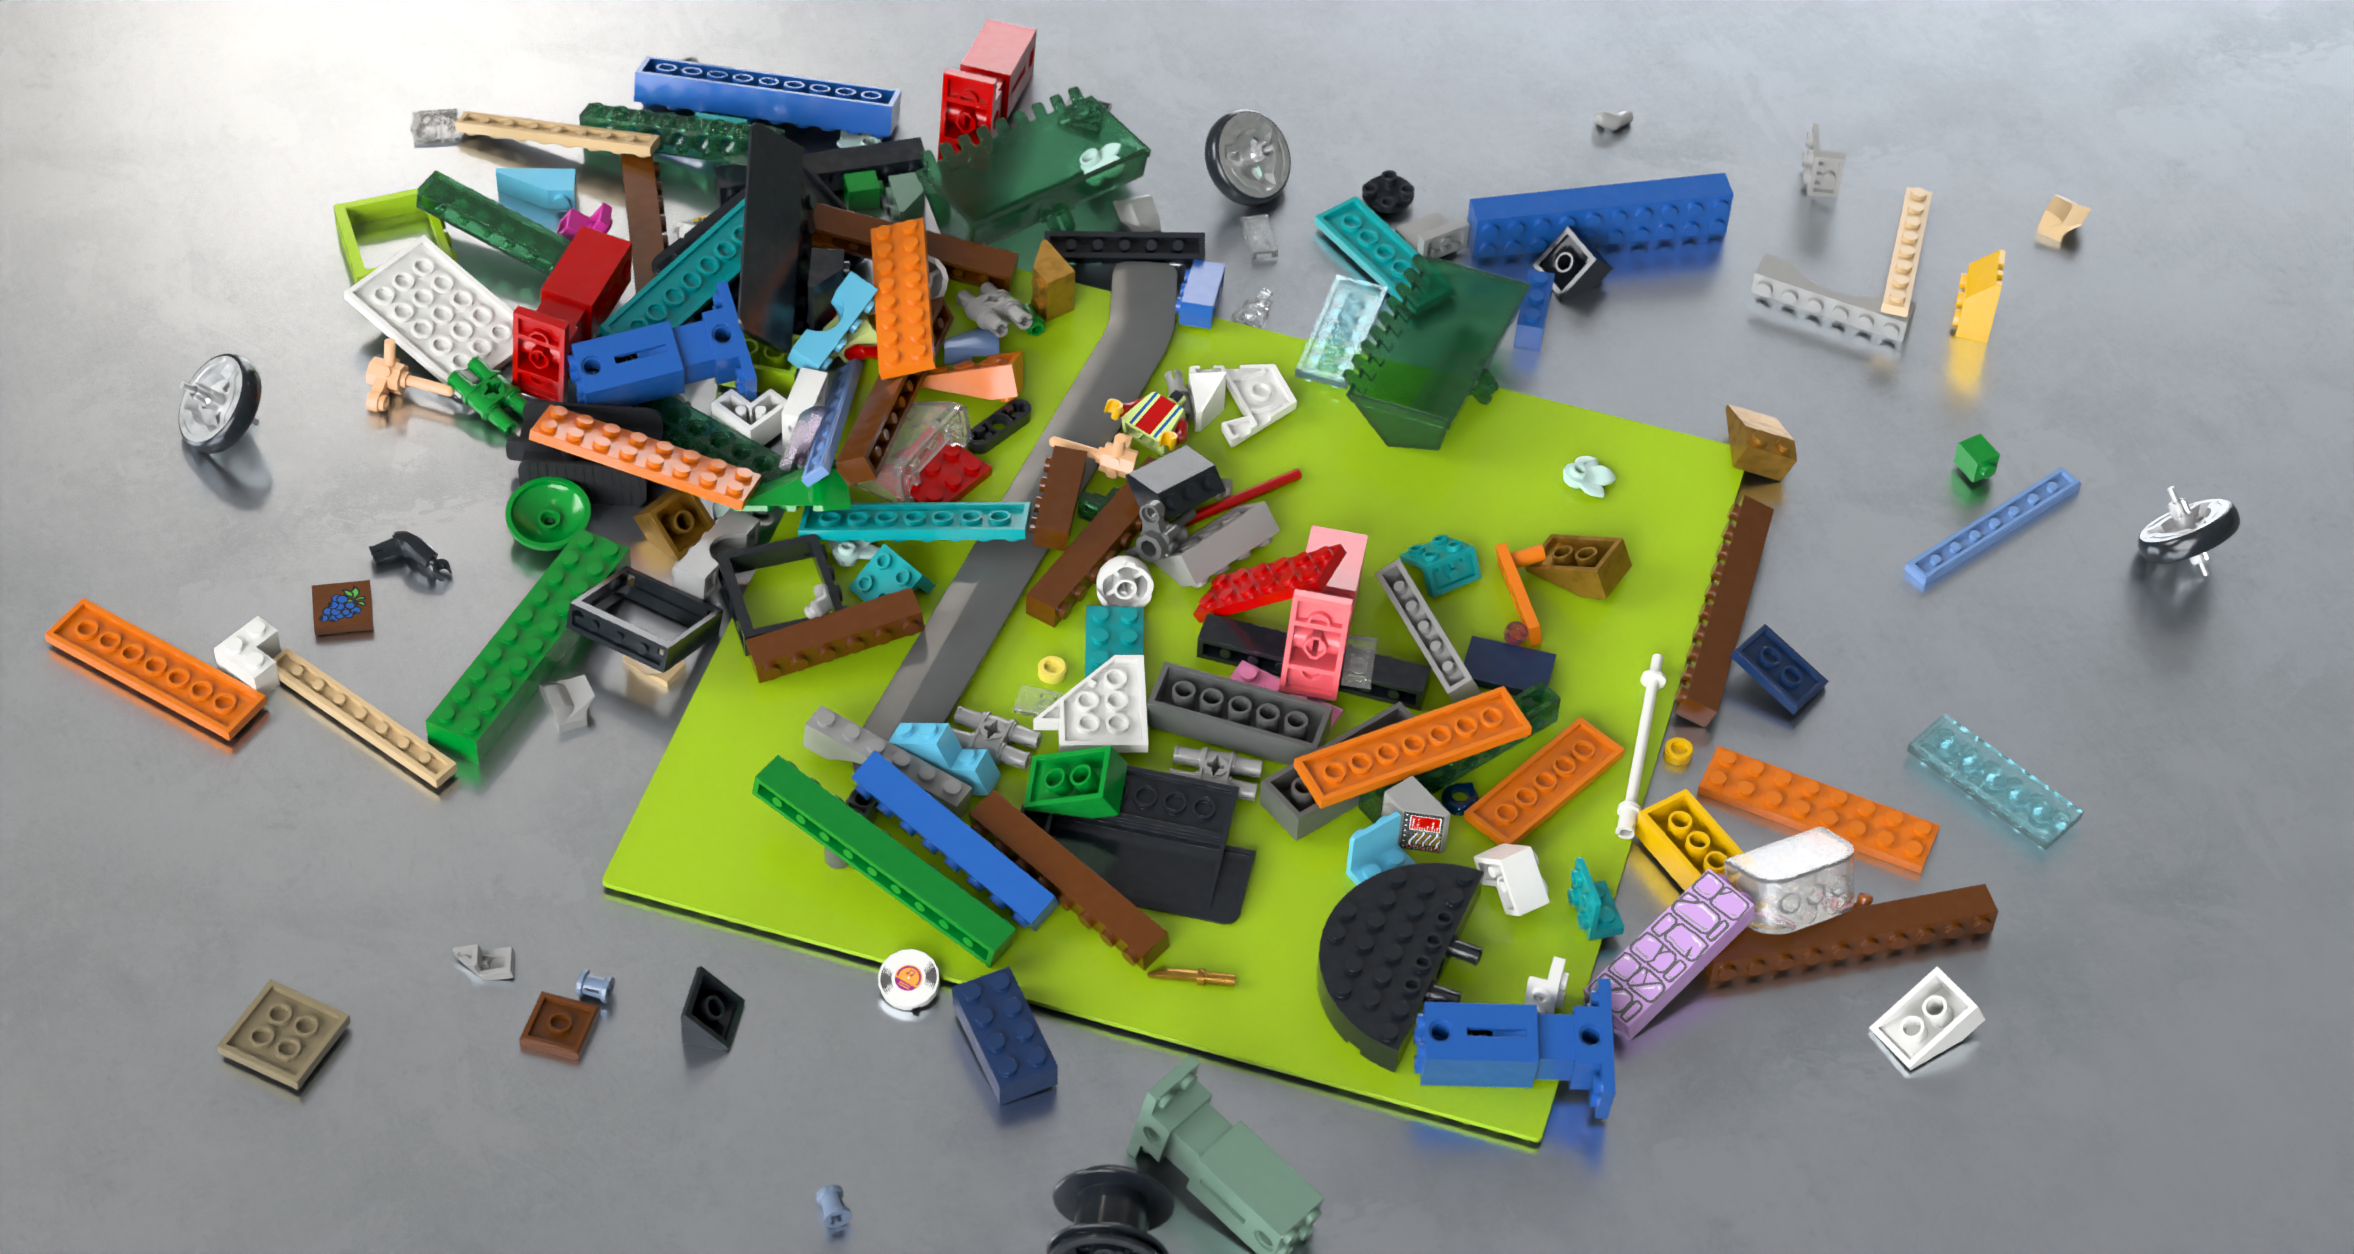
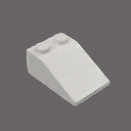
(1928, 1020)

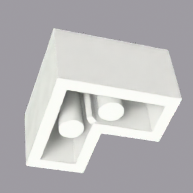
(756, 419)
(250, 655)
(1515, 875)

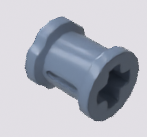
(595, 986)
(834, 1209)

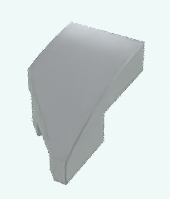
(487, 964)

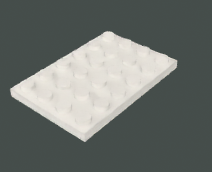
(436, 311)

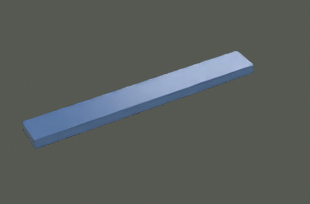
(832, 422)
(1992, 526)

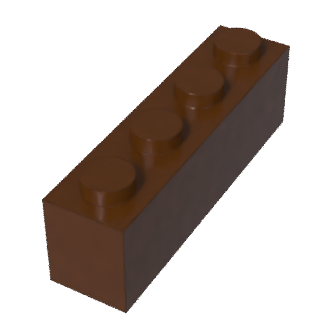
(1059, 498)

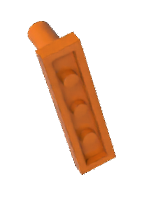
(1508, 566)

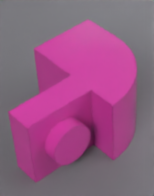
(573, 220)

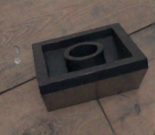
(710, 1012)

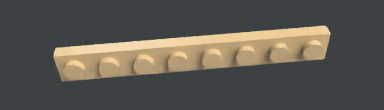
(557, 133)
(1906, 252)
(364, 718)

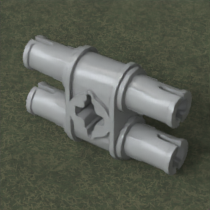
(994, 309)
(995, 735)
(1224, 763)

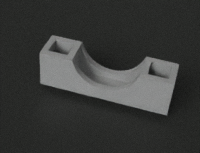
(698, 570)

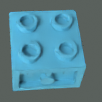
(1376, 849)

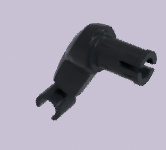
(412, 547)

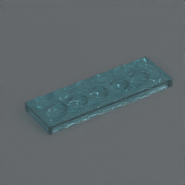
(1339, 330)
(1995, 781)

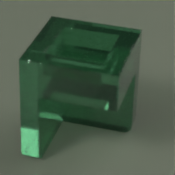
(1091, 504)

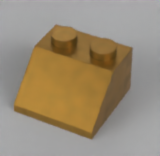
(1052, 283)
(674, 522)

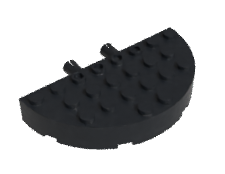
(1389, 951)

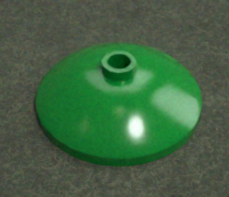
(545, 502)

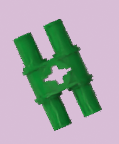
(490, 394)

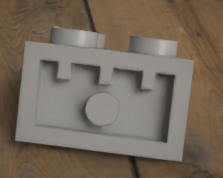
(1823, 168)
(1435, 235)

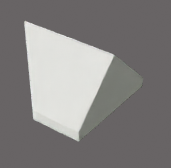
(1206, 397)

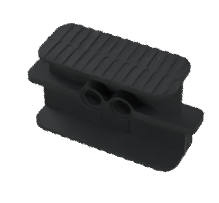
(598, 481)

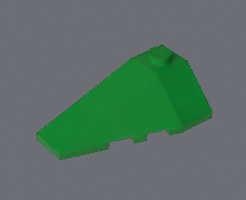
(791, 493)

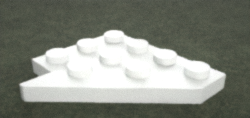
(1102, 709)

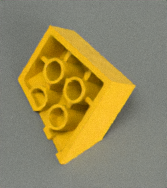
(1979, 297)

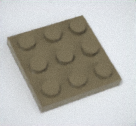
(284, 1034)

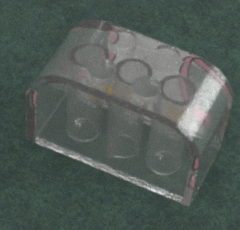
(1796, 880)

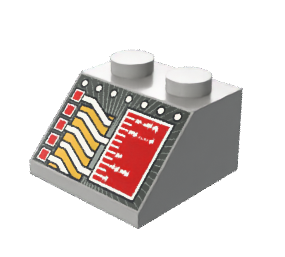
(1422, 817)

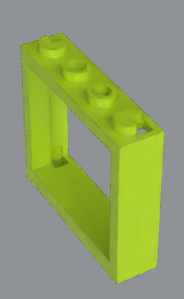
(380, 208)

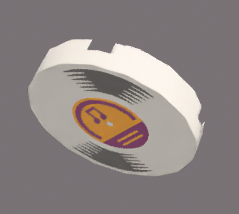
(909, 979)

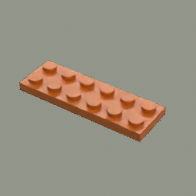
(1544, 783)

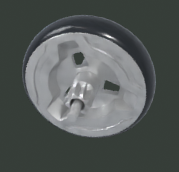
(1234, 172)
(235, 408)
(2188, 531)

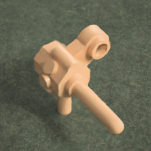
(392, 376)
(1114, 458)

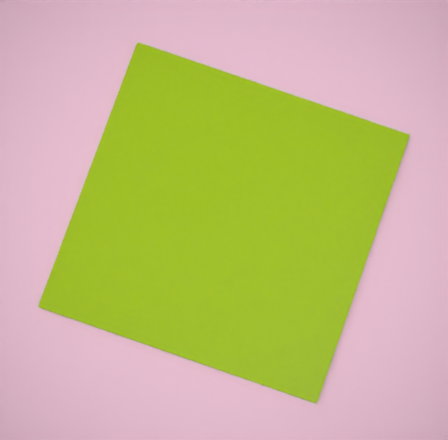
(1494, 481)

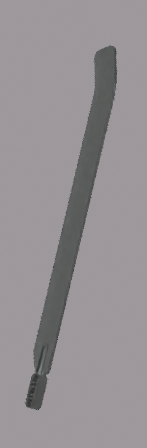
(1000, 570)

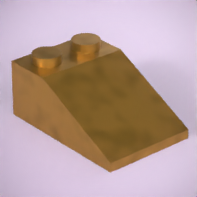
(1759, 443)
(1583, 564)

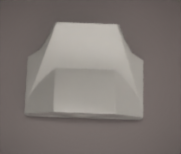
(1139, 213)
(568, 701)

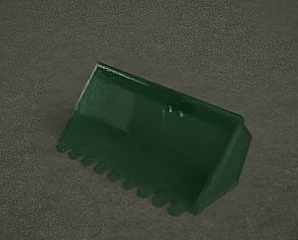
(1028, 170)
(1433, 351)

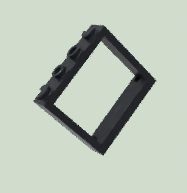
(766, 556)
(590, 620)

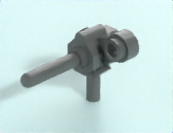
(1158, 537)

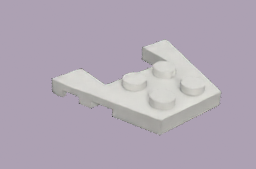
(1258, 394)

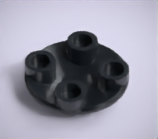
(1388, 193)

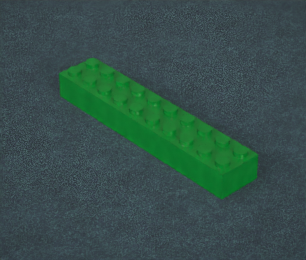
(521, 651)

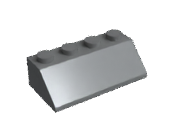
(1219, 544)

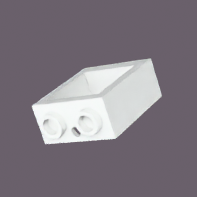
(804, 394)

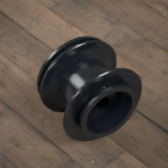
(1110, 1212)

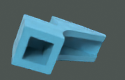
(940, 748)

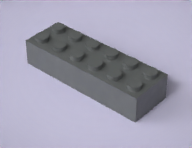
(1236, 714)
(1291, 802)

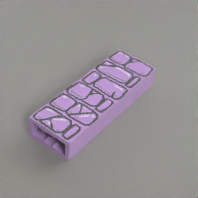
(1674, 950)

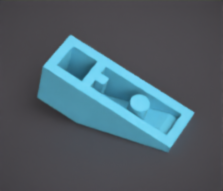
(540, 186)

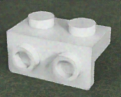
(1548, 993)

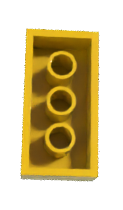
(1684, 838)

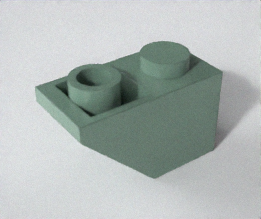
(905, 196)

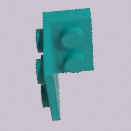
(1444, 563)
(888, 574)
(1594, 904)

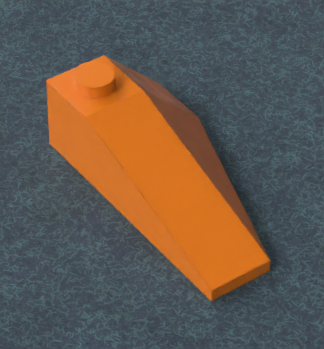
(990, 379)

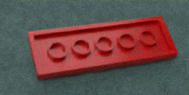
(1270, 582)

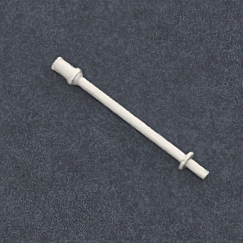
(1629, 809)

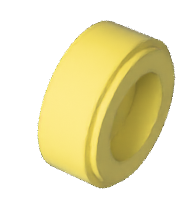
(1052, 670)

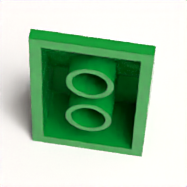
(1077, 783)

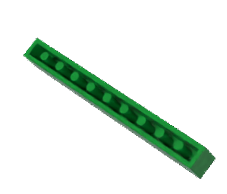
(884, 860)

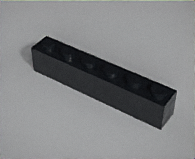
(1128, 246)

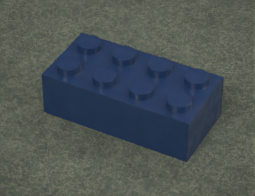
(1004, 1035)

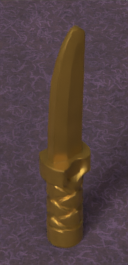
(1200, 976)

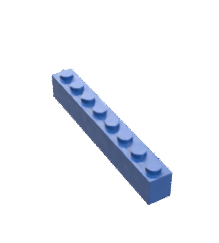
(955, 841)

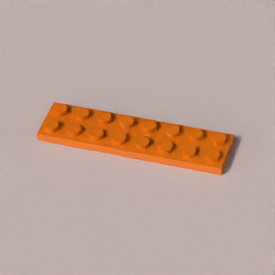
(902, 299)
(645, 457)
(156, 668)
(1412, 747)
(1811, 804)

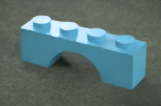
(850, 301)

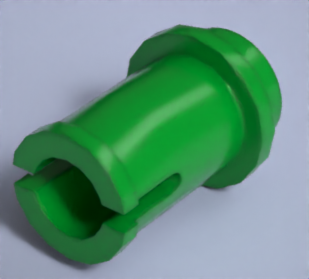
(1038, 323)

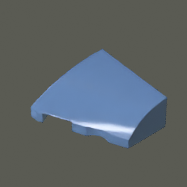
(968, 344)

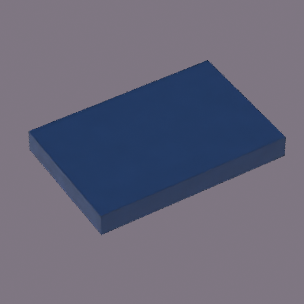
(1507, 665)
(1779, 669)

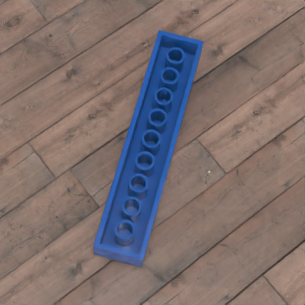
(767, 96)
(1600, 214)

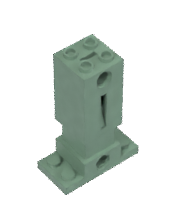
(1226, 1164)

